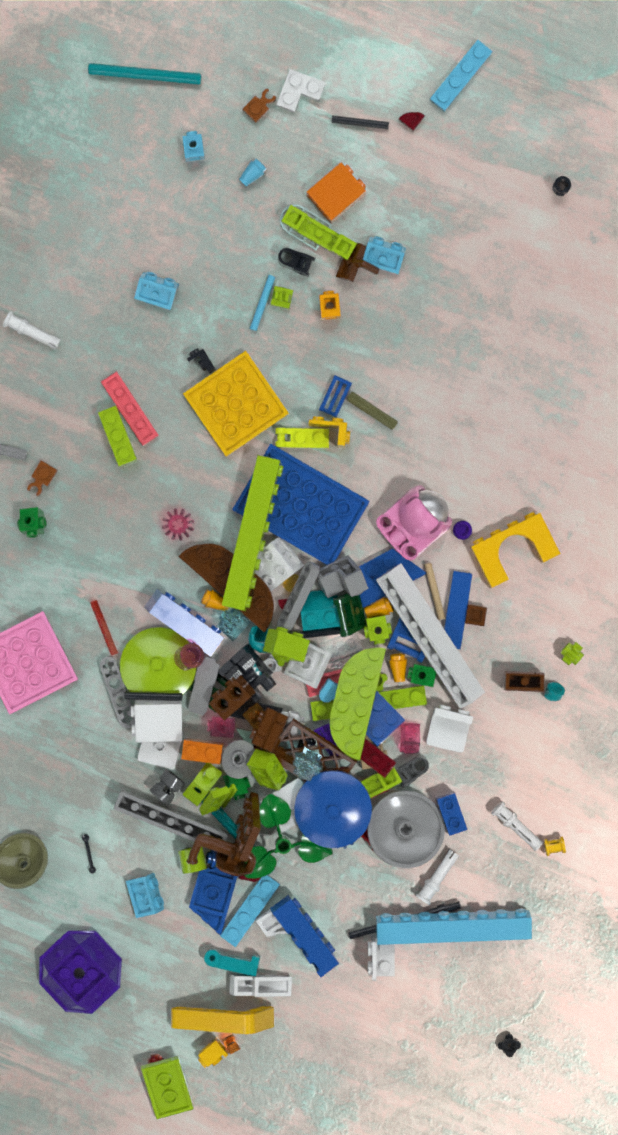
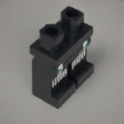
(251, 668)

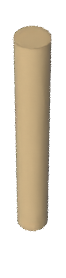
(434, 591)

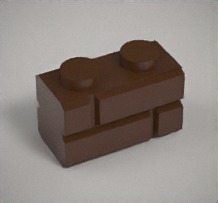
(524, 681)
(269, 729)

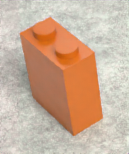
(336, 192)
(202, 751)

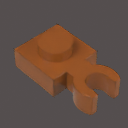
(257, 107)
(44, 475)

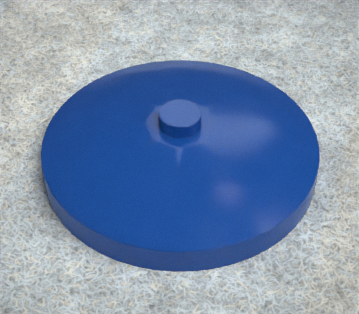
(333, 809)

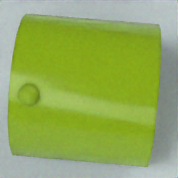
(188, 868)

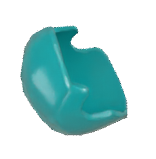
(257, 639)

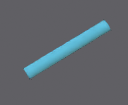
(262, 302)

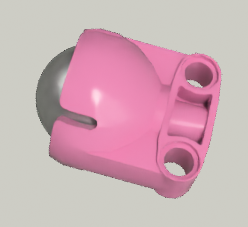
(415, 521)

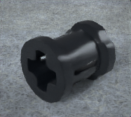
(566, 182)

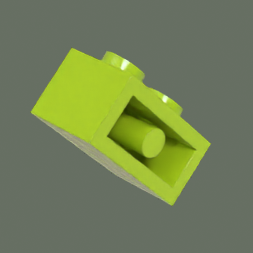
(286, 645)

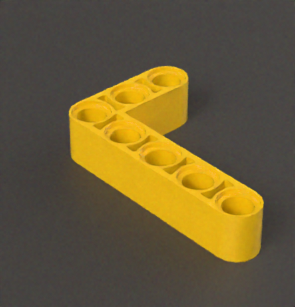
(223, 1021)

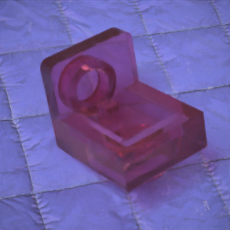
(410, 738)

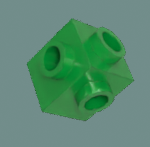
(32, 522)

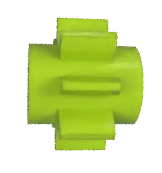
(572, 653)

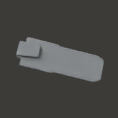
(203, 686)

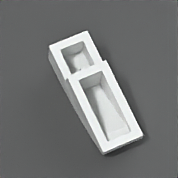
(260, 985)

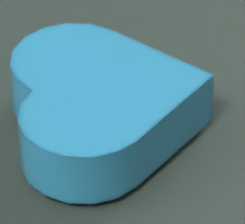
(328, 690)

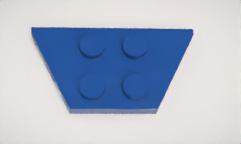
(380, 565)
(213, 896)

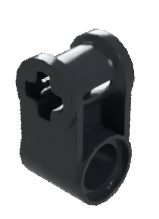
(297, 261)

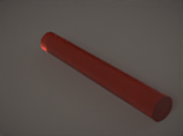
(104, 628)

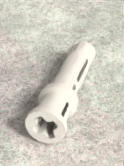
(23, 327)
(510, 820)
(432, 886)

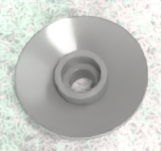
(238, 768)

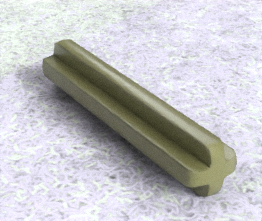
(372, 410)

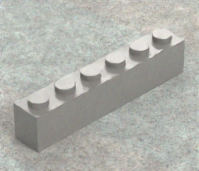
(165, 817)

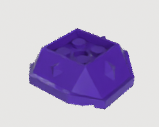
(80, 950)

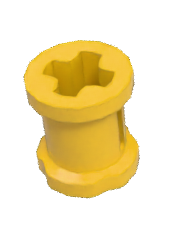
(554, 846)

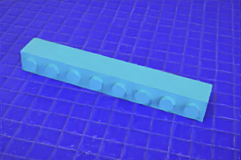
(453, 927)

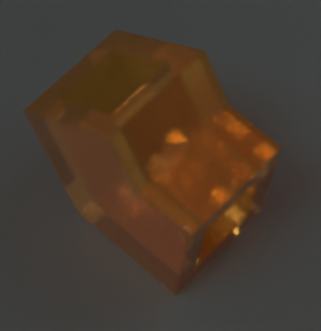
(231, 1044)

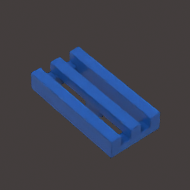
(328, 411)

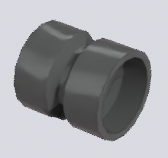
(172, 781)

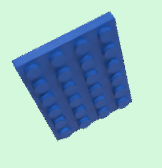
(310, 508)

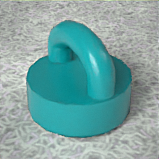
(554, 691)

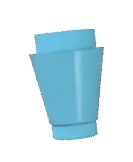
(253, 171)

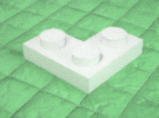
(297, 85)

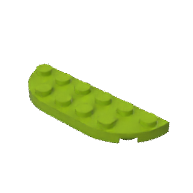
(355, 700)

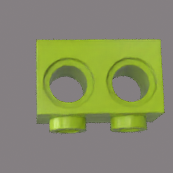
(267, 770)

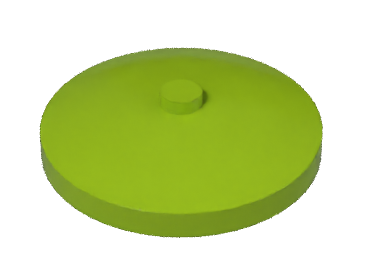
(149, 663)

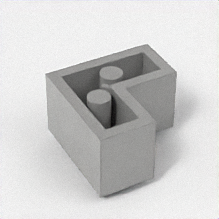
(341, 576)

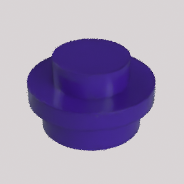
(462, 530)

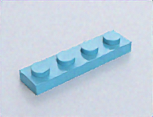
(461, 75)
(249, 910)

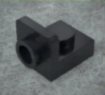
(205, 362)

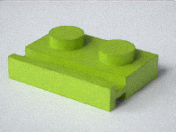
(216, 798)

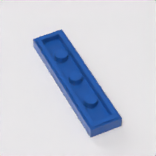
(457, 607)

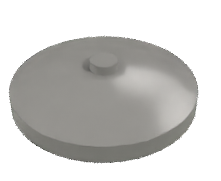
(406, 829)

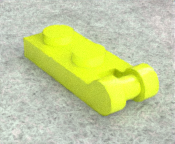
(302, 438)

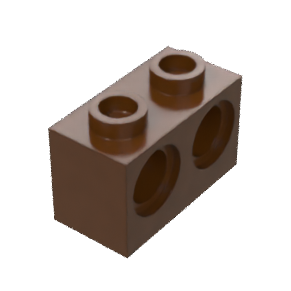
(233, 699)

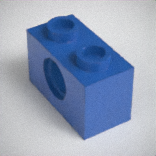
(451, 813)

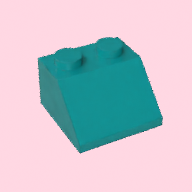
(319, 612)

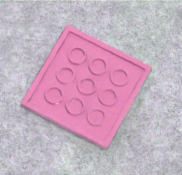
(32, 663)

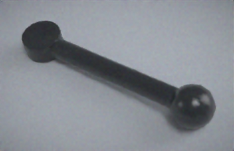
(85, 838)

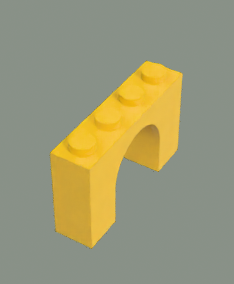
(532, 528)

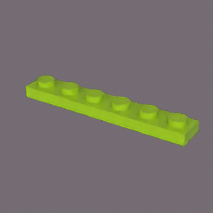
(396, 698)

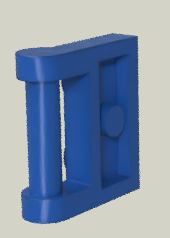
(403, 632)

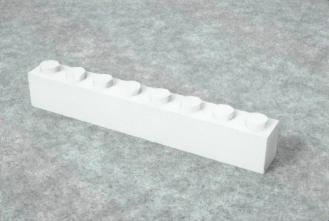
(430, 636)

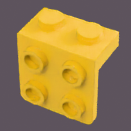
(337, 423)

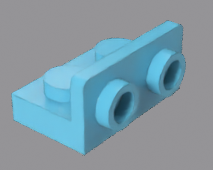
(384, 254)
(156, 290)
(145, 895)

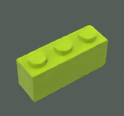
(118, 436)

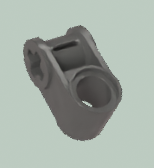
(410, 771)

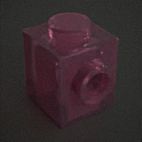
(221, 728)

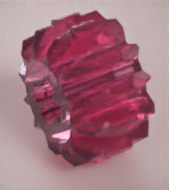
(176, 517)

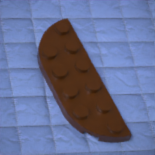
(214, 564)

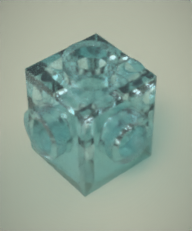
(232, 623)
(307, 764)

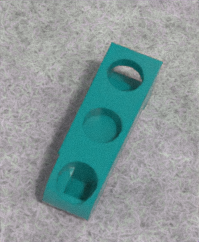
(216, 959)

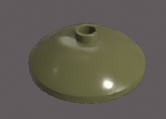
(16, 852)

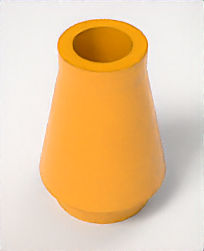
(213, 600)
(379, 608)
(398, 666)

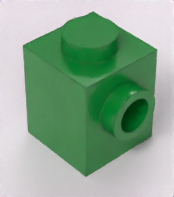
(422, 675)
(241, 784)

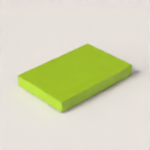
(167, 1087)

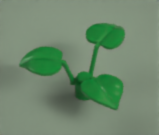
(275, 812)

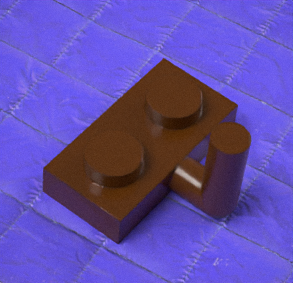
(349, 268)

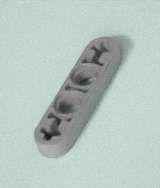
(298, 596)
(114, 693)

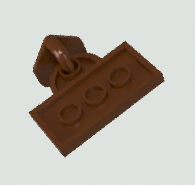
(231, 855)

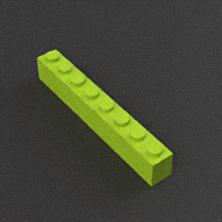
(251, 533)

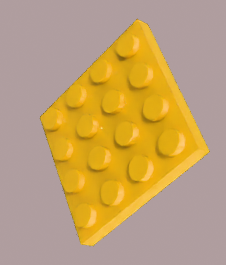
(236, 403)

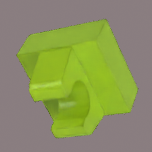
(281, 297)

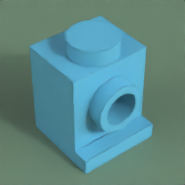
(197, 152)

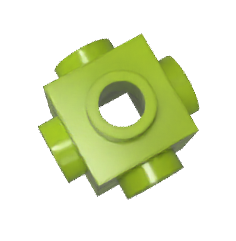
(375, 622)

